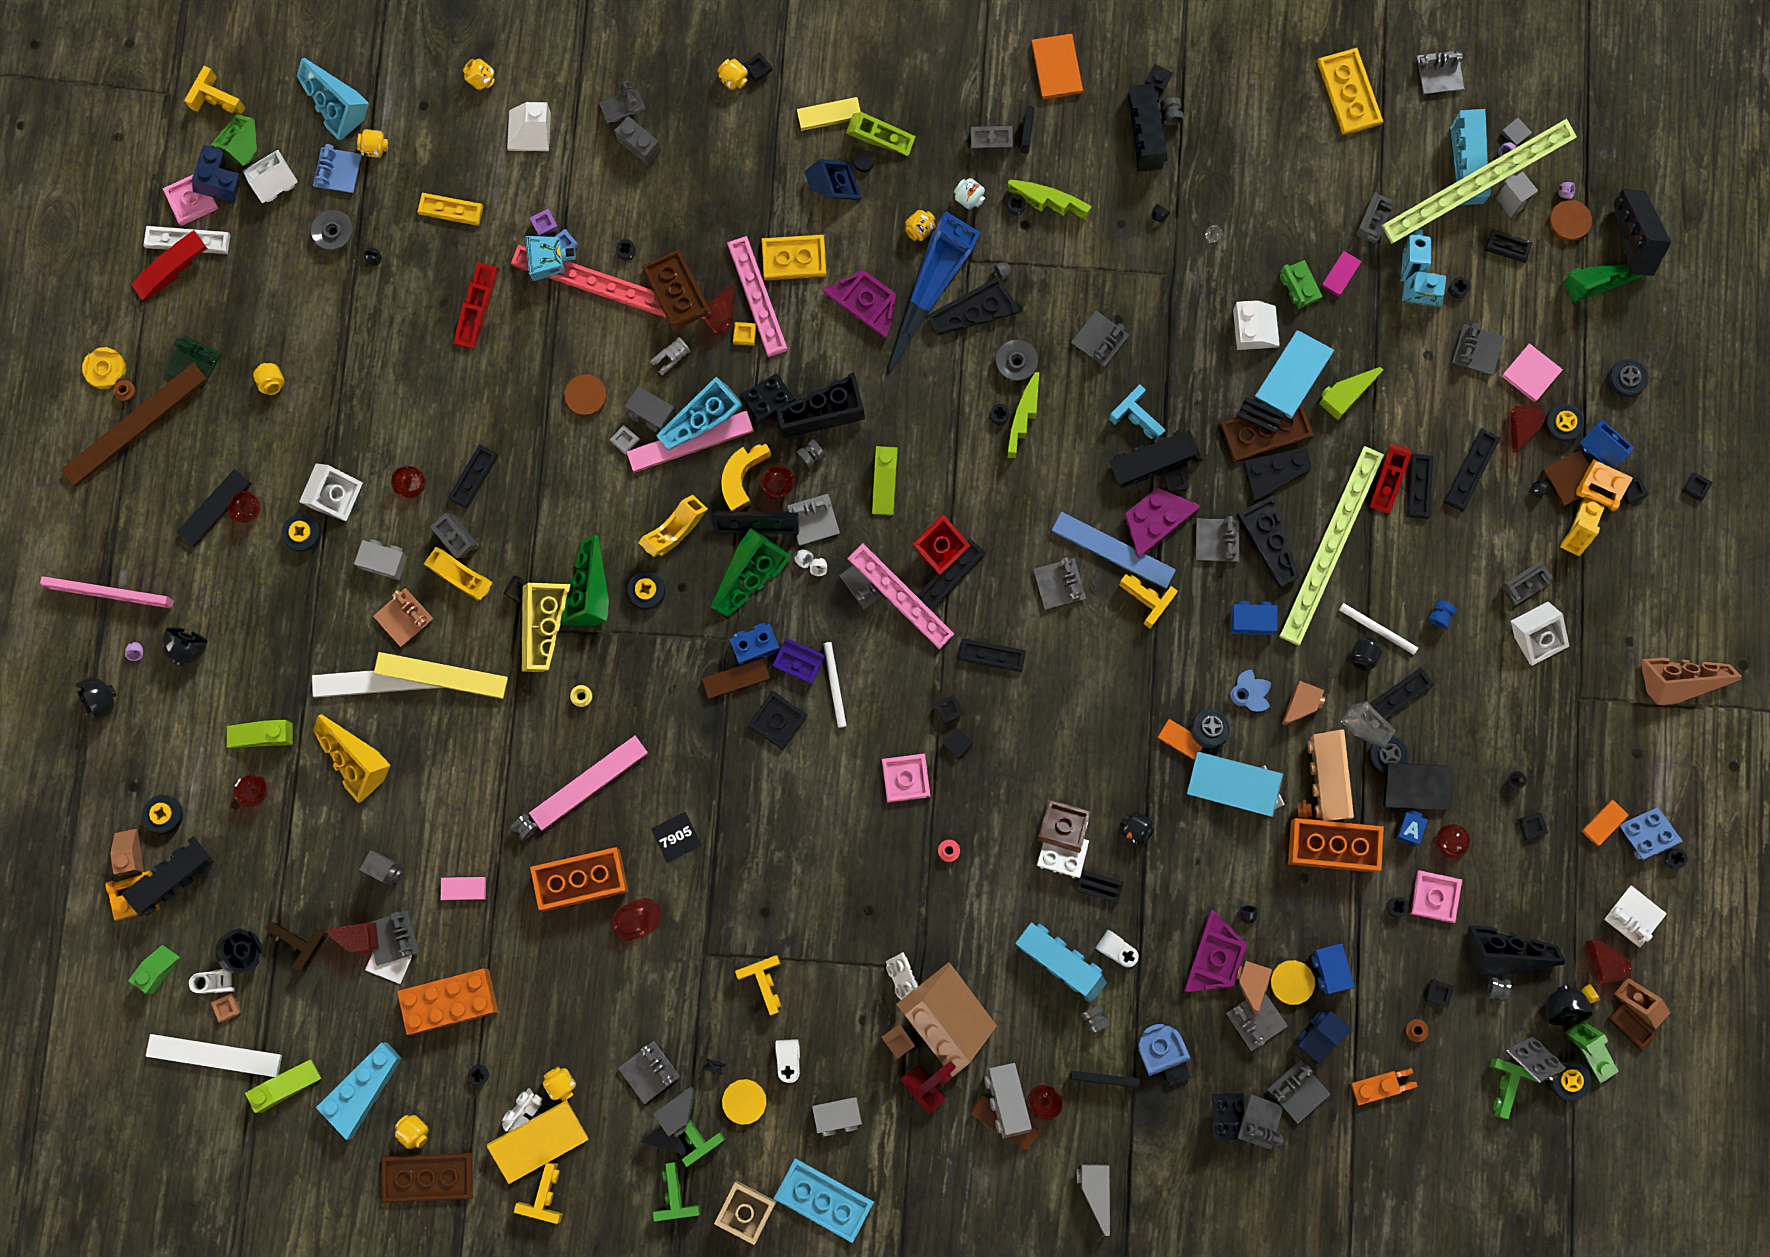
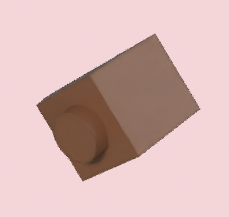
(1304, 702)
(126, 853)
(1254, 984)
(1643, 1003)

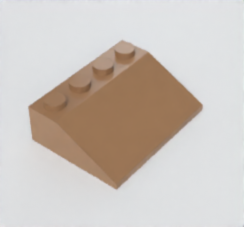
(948, 1017)

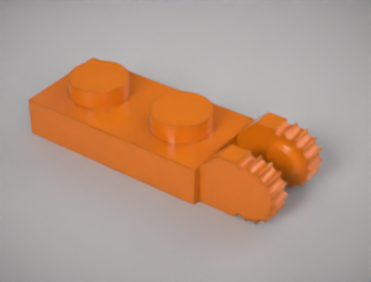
(1380, 1086)

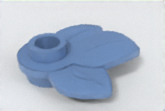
(1253, 690)

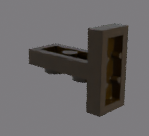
(297, 944)

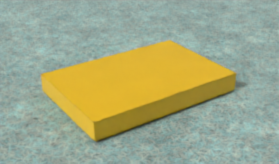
(794, 257)

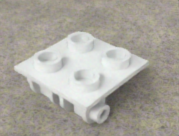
(1062, 860)
(1635, 916)
(899, 970)

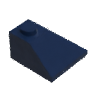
(833, 179)

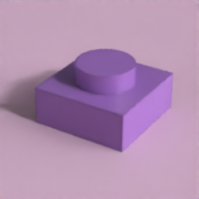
(544, 223)

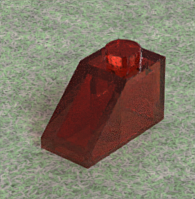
(722, 310)
(1524, 424)
(356, 938)
(1608, 962)

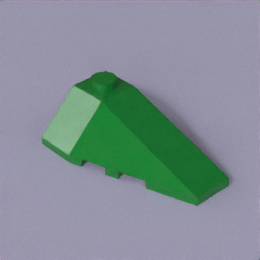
(1596, 280)
(751, 566)
(588, 593)

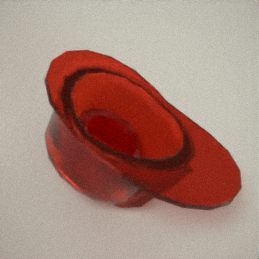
(636, 919)

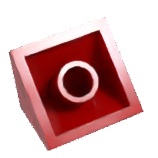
(940, 545)

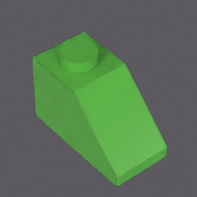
(154, 970)

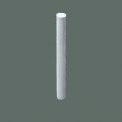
(1378, 628)
(832, 672)

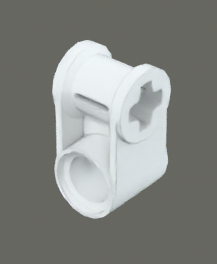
(1114, 946)
(216, 982)
(788, 1055)

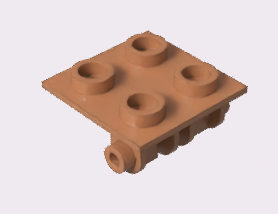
(403, 617)

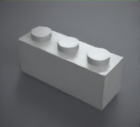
(1007, 1100)

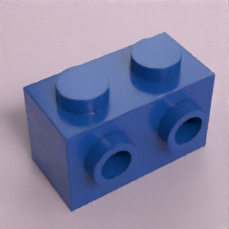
(1606, 445)
(1254, 618)
(754, 644)
(1332, 968)

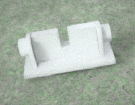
(525, 1104)

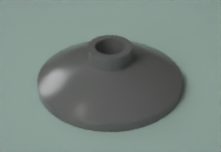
(325, 224)
(1020, 351)

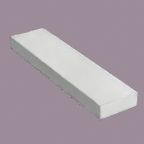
(165, 237)

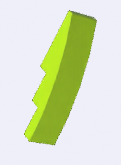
(1042, 196)
(1026, 409)

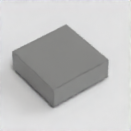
(1516, 132)
(624, 439)

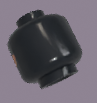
(1366, 654)
(1137, 827)

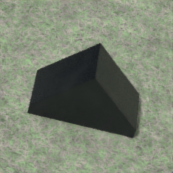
(660, 1139)

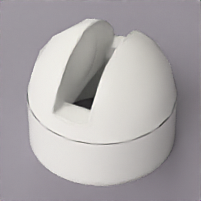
(807, 560)
(814, 567)

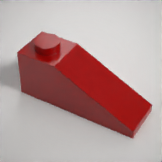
(1390, 477)

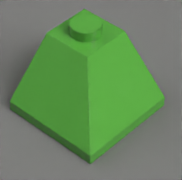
(238, 140)

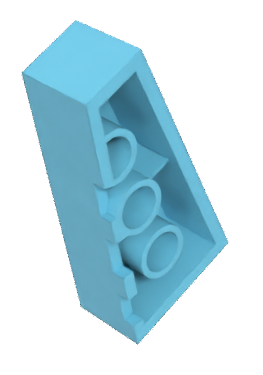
(1470, 147)
(1062, 962)
(353, 1098)

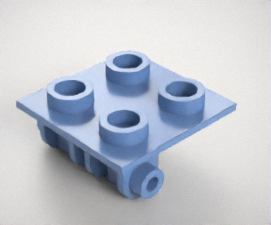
(337, 169)
(1650, 834)

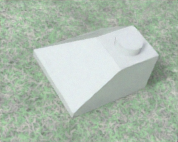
(529, 127)

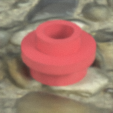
(949, 843)

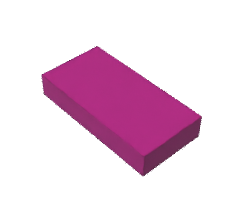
(1341, 274)

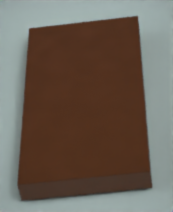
(676, 290)
(1248, 440)
(427, 1177)

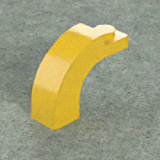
(734, 473)
(674, 528)
(458, 574)

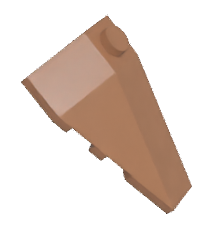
(1677, 682)

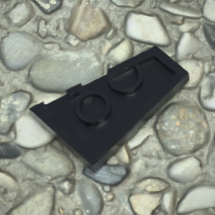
(1275, 470)

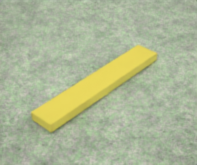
(440, 675)

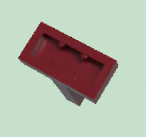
(926, 1089)

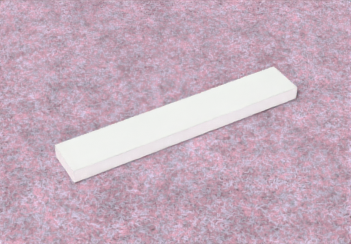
(360, 683)
(213, 1055)

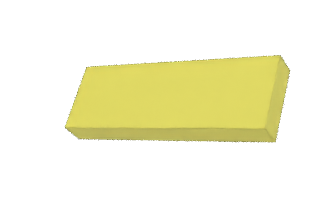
(827, 113)

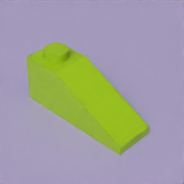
(880, 133)
(1346, 392)
(884, 480)
(260, 734)
(283, 1086)

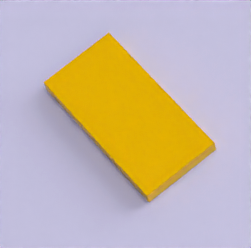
(1350, 91)
(537, 1142)

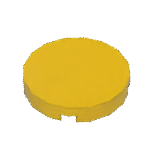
(103, 368)
(1292, 982)
(744, 1101)

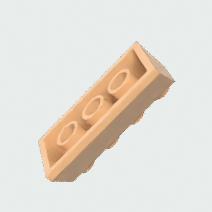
(1330, 776)

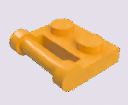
(1606, 478)
(120, 907)

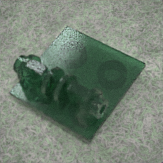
(191, 352)

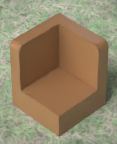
(898, 1041)

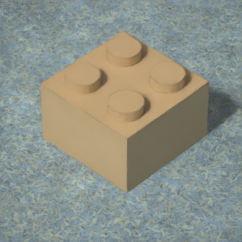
(745, 1212)

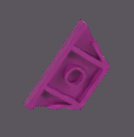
(866, 300)
(1156, 518)
(1216, 957)

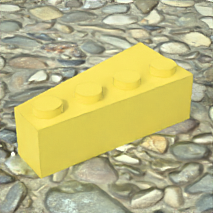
(540, 623)

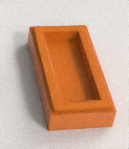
(1179, 739)
(1605, 823)

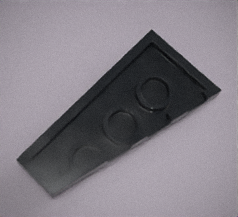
(979, 306)
(1267, 536)

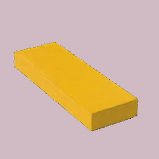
(450, 209)

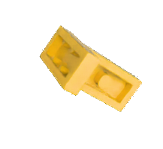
(203, 90)
(1584, 527)
(1148, 597)
(764, 980)
(543, 1198)

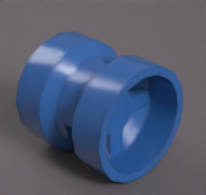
(1442, 614)

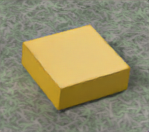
(744, 333)

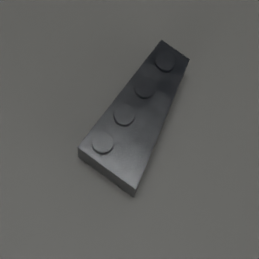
(1155, 458)
(168, 877)

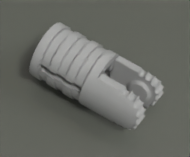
(674, 353)

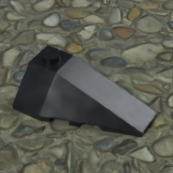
(1502, 954)

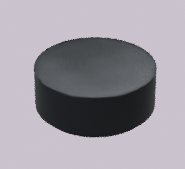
(863, 161)

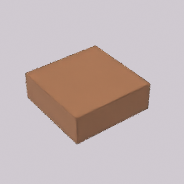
(225, 1007)

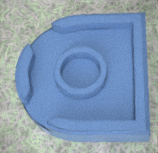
(1162, 1048)

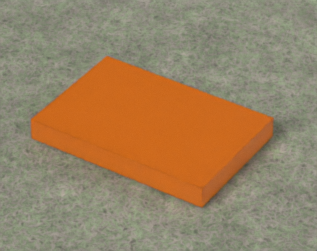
(1057, 66)

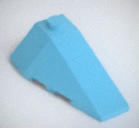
(338, 103)
(708, 409)

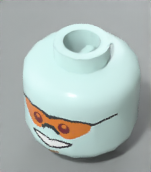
(969, 193)

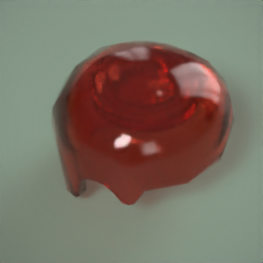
(408, 481)
(777, 481)
(244, 507)
(250, 790)
(1453, 841)
(1045, 1102)

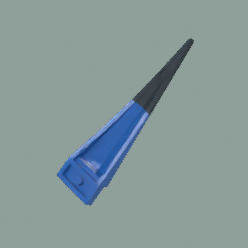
(944, 256)

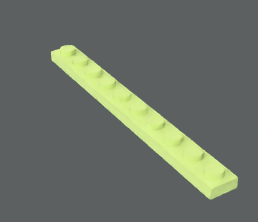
(1479, 181)
(1331, 546)

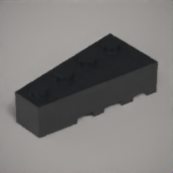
(1147, 127)
(1641, 232)
(823, 409)

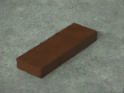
(735, 679)
(984, 1113)

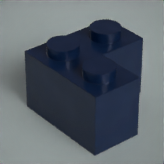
(212, 179)
(1325, 1032)

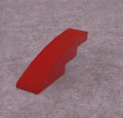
(168, 265)
(476, 305)

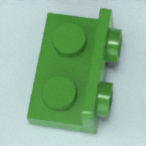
(1300, 284)

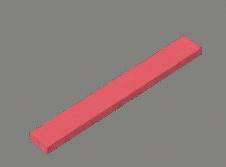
(599, 284)

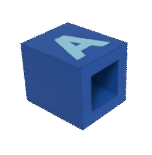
(1411, 828)

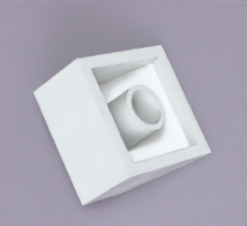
(270, 177)
(1255, 325)
(331, 491)
(1540, 633)

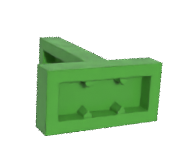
(1592, 1047)
(1508, 1085)
(695, 1139)
(673, 1197)

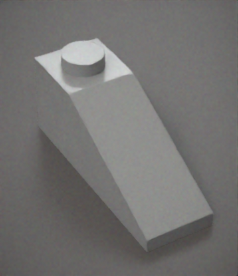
(1095, 1186)

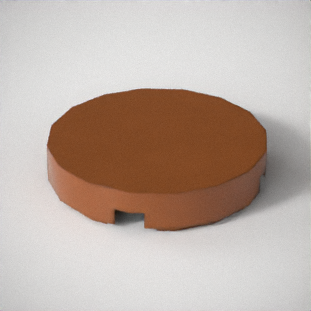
(1570, 220)
(585, 395)

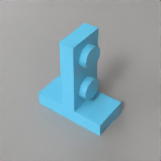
(1137, 414)

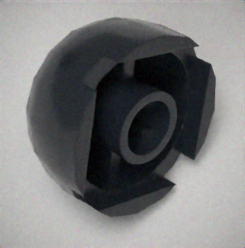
(182, 646)
(96, 697)
(238, 951)
(1567, 1005)

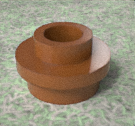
(130, 392)
(1304, 810)
(1410, 1030)

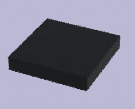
(777, 720)

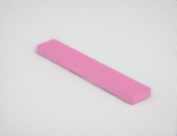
(757, 296)
(657, 453)
(106, 592)
(900, 596)
(588, 783)

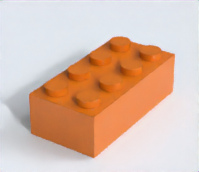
(1336, 845)
(579, 879)
(447, 1001)

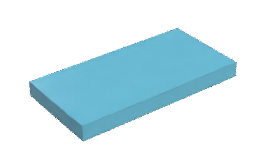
(1294, 374)
(1235, 784)
(823, 1200)

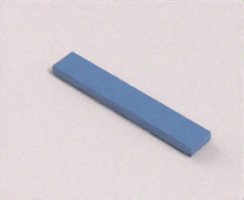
(1113, 550)

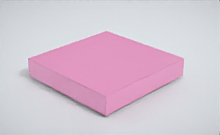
(186, 203)
(1532, 372)
(906, 778)
(1436, 896)

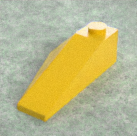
(357, 761)

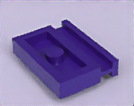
(798, 661)

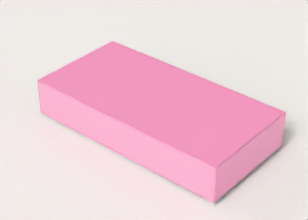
(463, 888)

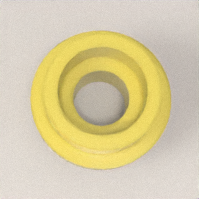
(576, 691)

